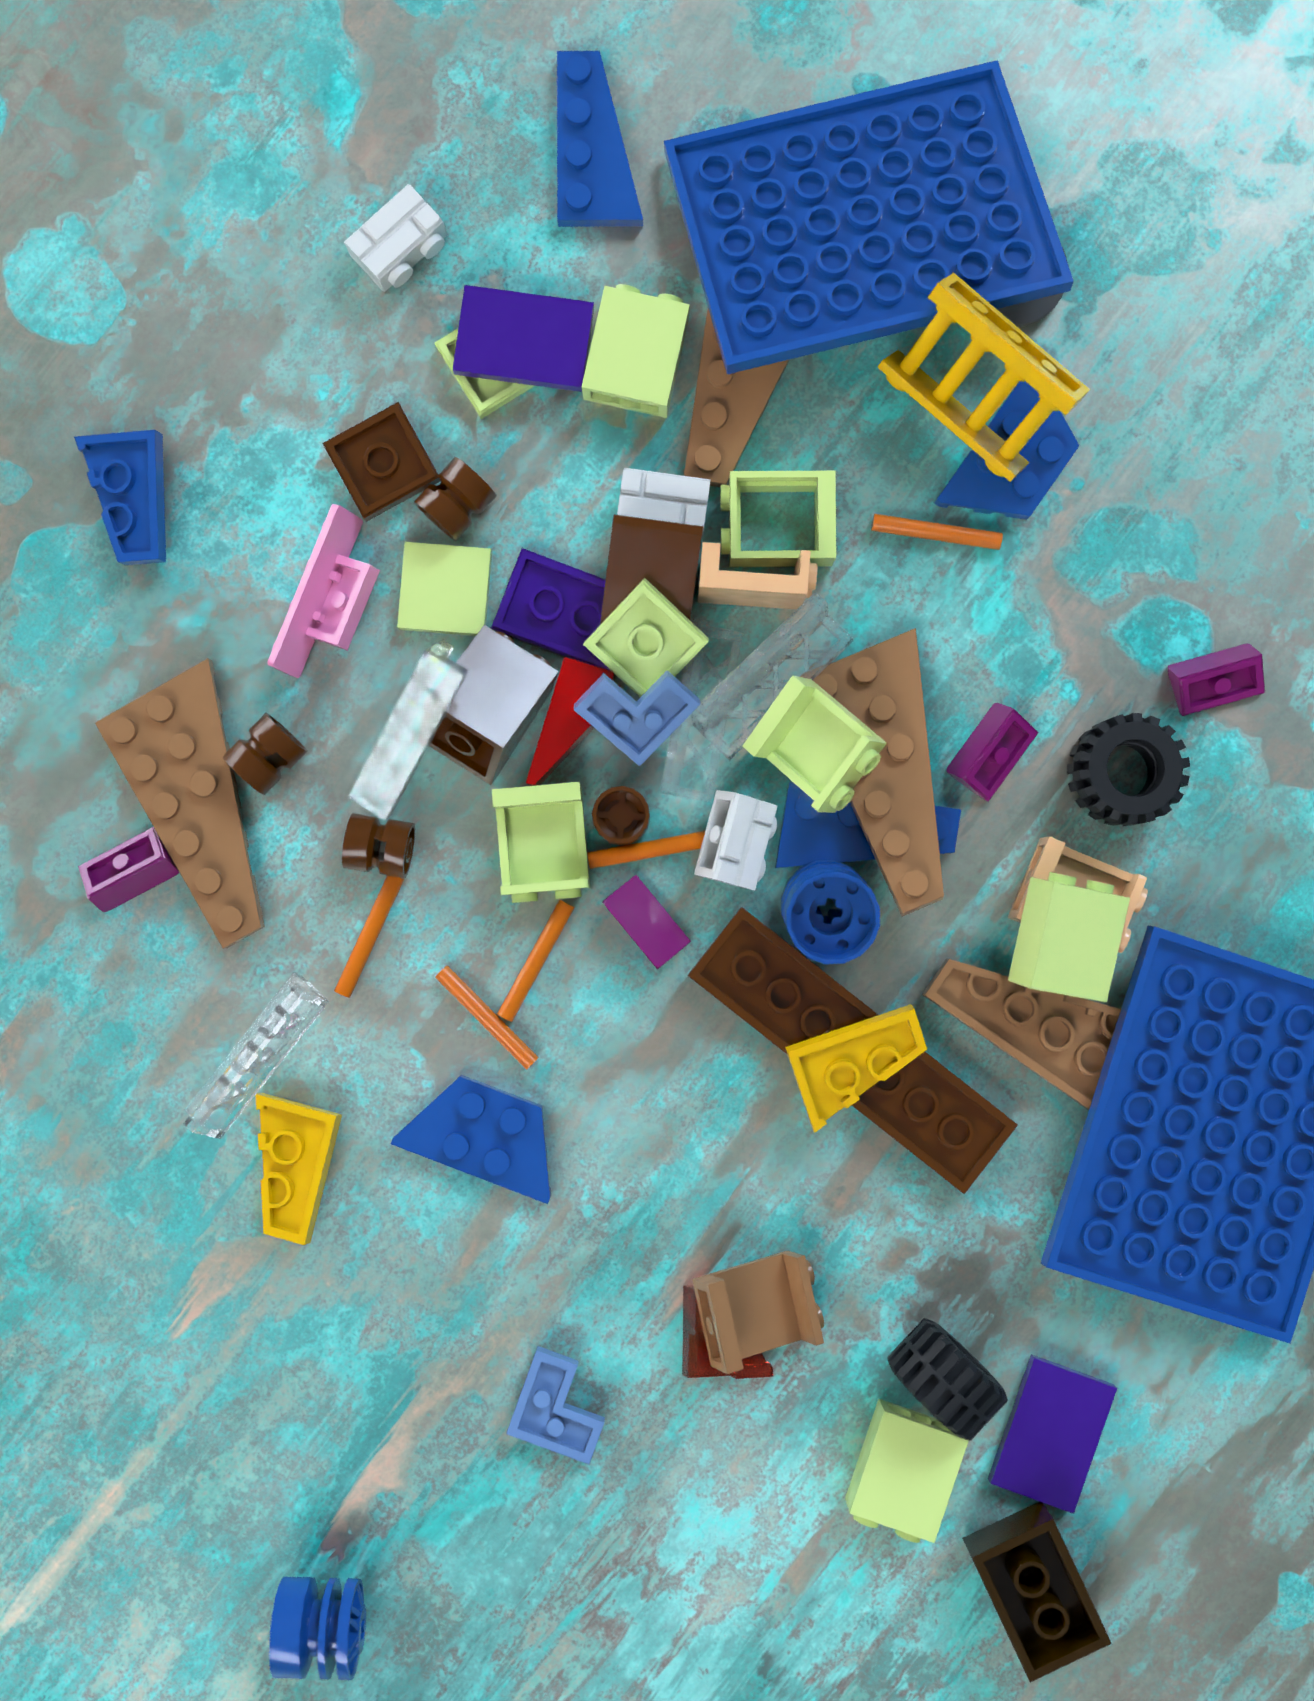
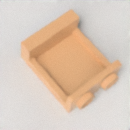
(754, 588)
(1055, 857)

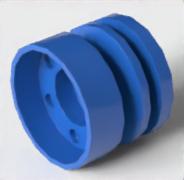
(845, 930)
(317, 1627)

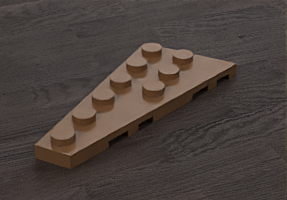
(725, 411)
(174, 761)
(897, 797)
(1045, 1031)

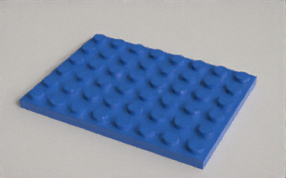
(854, 210)
(1200, 1142)

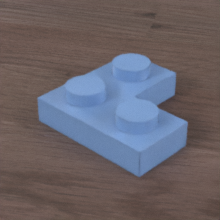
(641, 724)
(544, 1416)

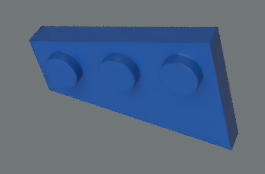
(130, 487)

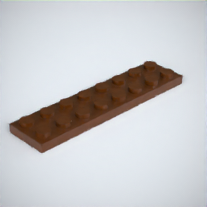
(796, 1000)

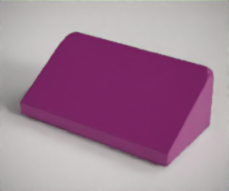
(1217, 678)
(992, 750)
(127, 870)
(646, 921)

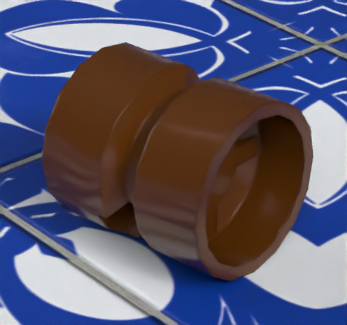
(455, 498)
(264, 754)
(621, 815)
(363, 844)

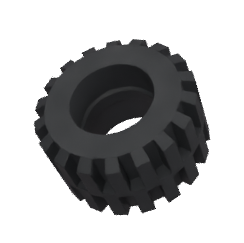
(1162, 763)
(947, 1379)

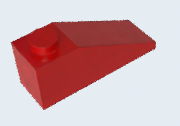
(563, 726)

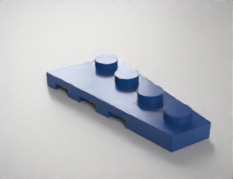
(592, 162)
(838, 835)

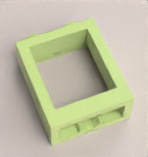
(824, 488)

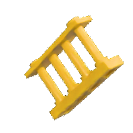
(1023, 362)

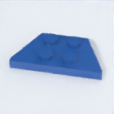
(1047, 451)
(484, 1136)

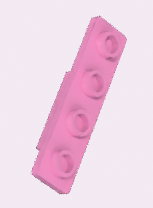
(328, 596)

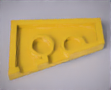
(850, 1060)
(296, 1160)

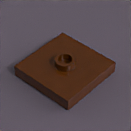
(381, 461)

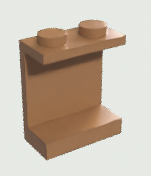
(757, 1308)

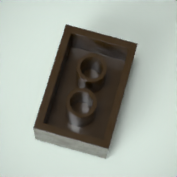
(1036, 1591)

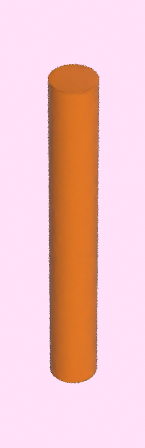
(936, 531)
(645, 850)
(368, 936)
(535, 960)
(486, 1017)

